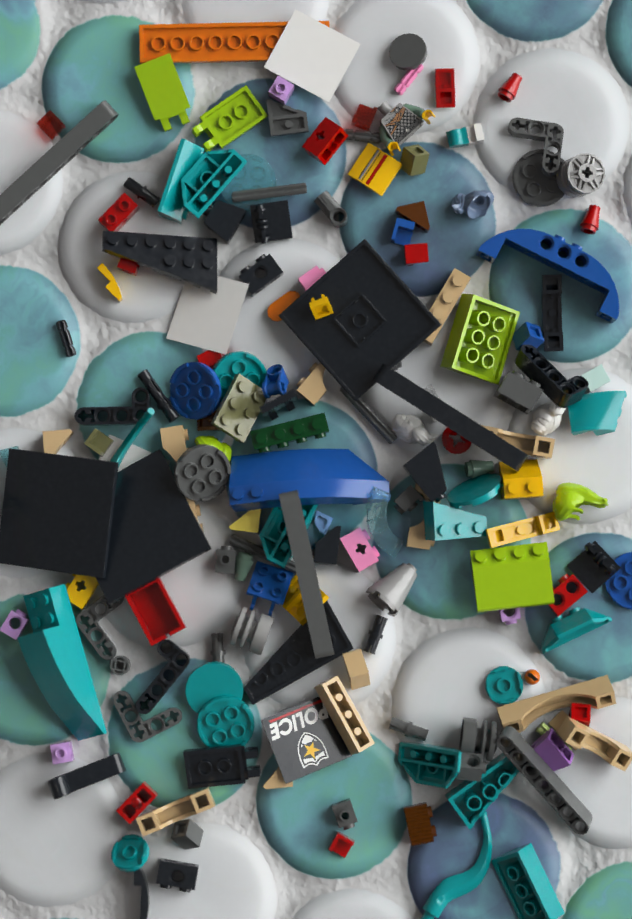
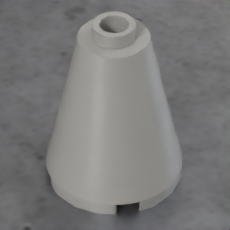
(393, 588)

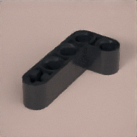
(552, 382)
(113, 411)
(160, 679)
(86, 775)

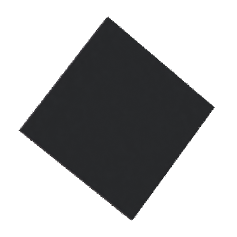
(371, 322)
(57, 512)
(149, 529)

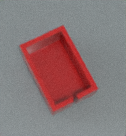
(155, 611)

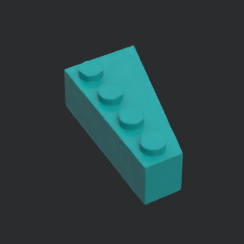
(474, 797)

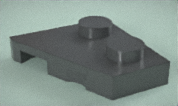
(286, 120)

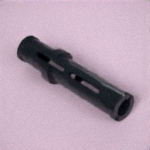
(162, 401)

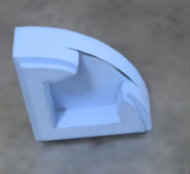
(322, 522)

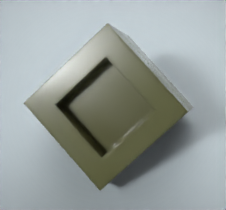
(414, 160)
(98, 442)

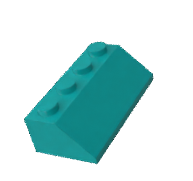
(171, 203)
(527, 884)

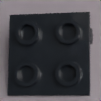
(271, 221)
(593, 566)

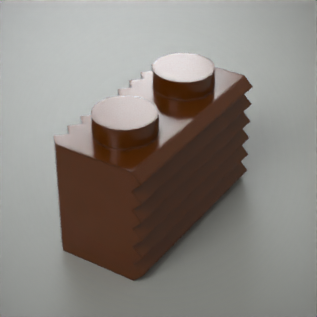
(419, 823)

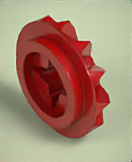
(448, 443)

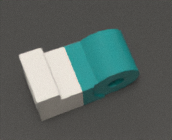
(465, 136)

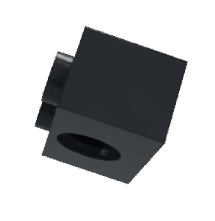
(256, 284)
(188, 871)

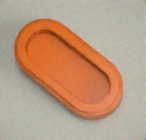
(281, 304)

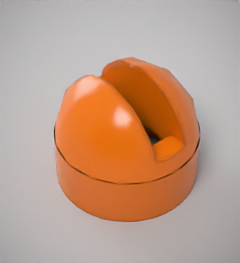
(529, 680)

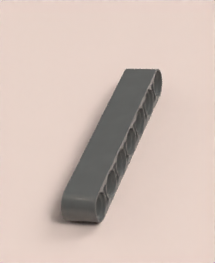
(544, 780)

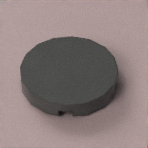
(408, 51)

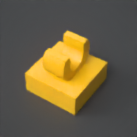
(320, 307)

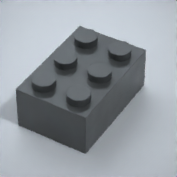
(518, 392)

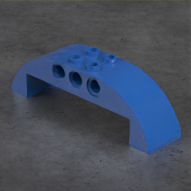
(591, 274)

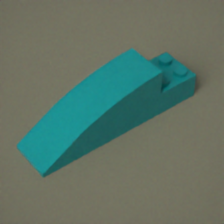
(59, 662)

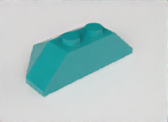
(209, 178)
(275, 536)
(571, 626)
(430, 763)

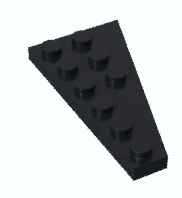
(174, 256)
(296, 659)

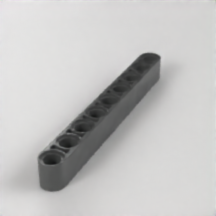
(56, 159)
(306, 574)

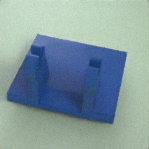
(270, 584)

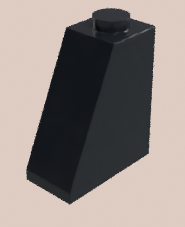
(428, 473)

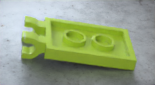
(163, 90)
(230, 119)

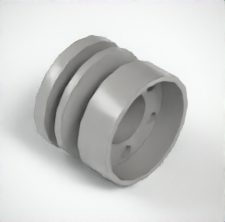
(573, 182)
(251, 630)

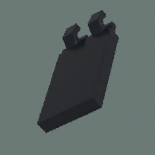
(278, 403)
(219, 765)

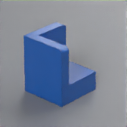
(402, 232)
(528, 335)

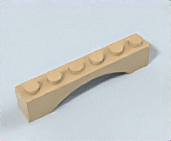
(174, 443)
(521, 714)

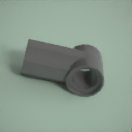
(331, 208)

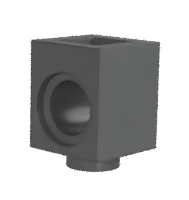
(471, 767)

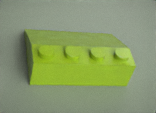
(480, 338)
(512, 577)

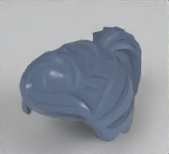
(473, 204)

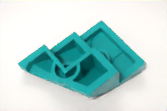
(596, 412)

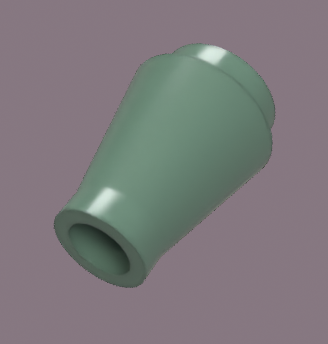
(477, 468)
(243, 565)

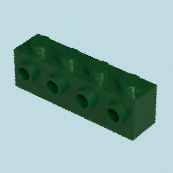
(290, 431)

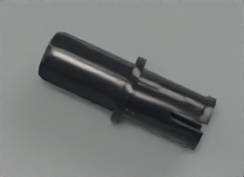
(141, 192)

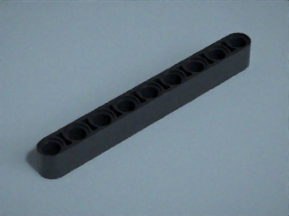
(450, 417)

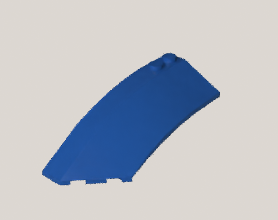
(317, 474)

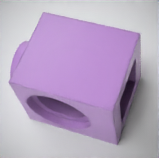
(281, 90)
(510, 619)
(9, 630)
(62, 752)

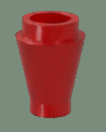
(509, 89)
(590, 222)

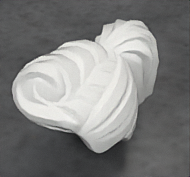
(546, 418)
(412, 430)

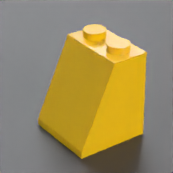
(521, 483)

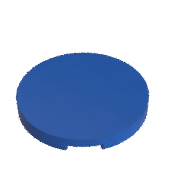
(195, 390)
(620, 584)

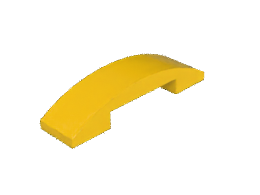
(522, 529)

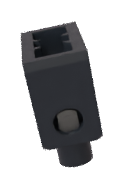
(224, 219)

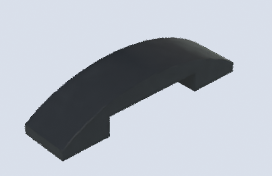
(552, 312)
(140, 880)

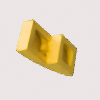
(112, 286)

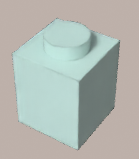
(596, 378)

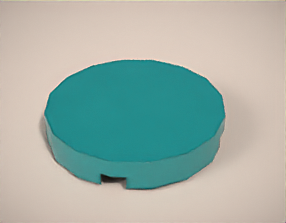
(504, 685)
(130, 853)

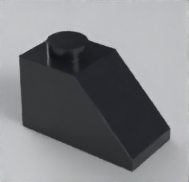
(327, 547)

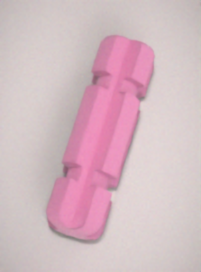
(407, 79)

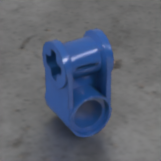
(275, 381)

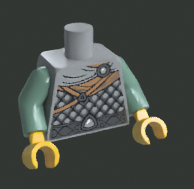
(400, 123)

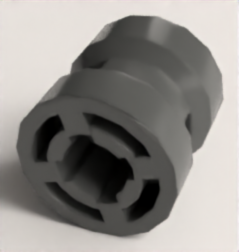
(120, 665)

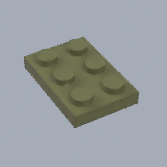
(239, 408)

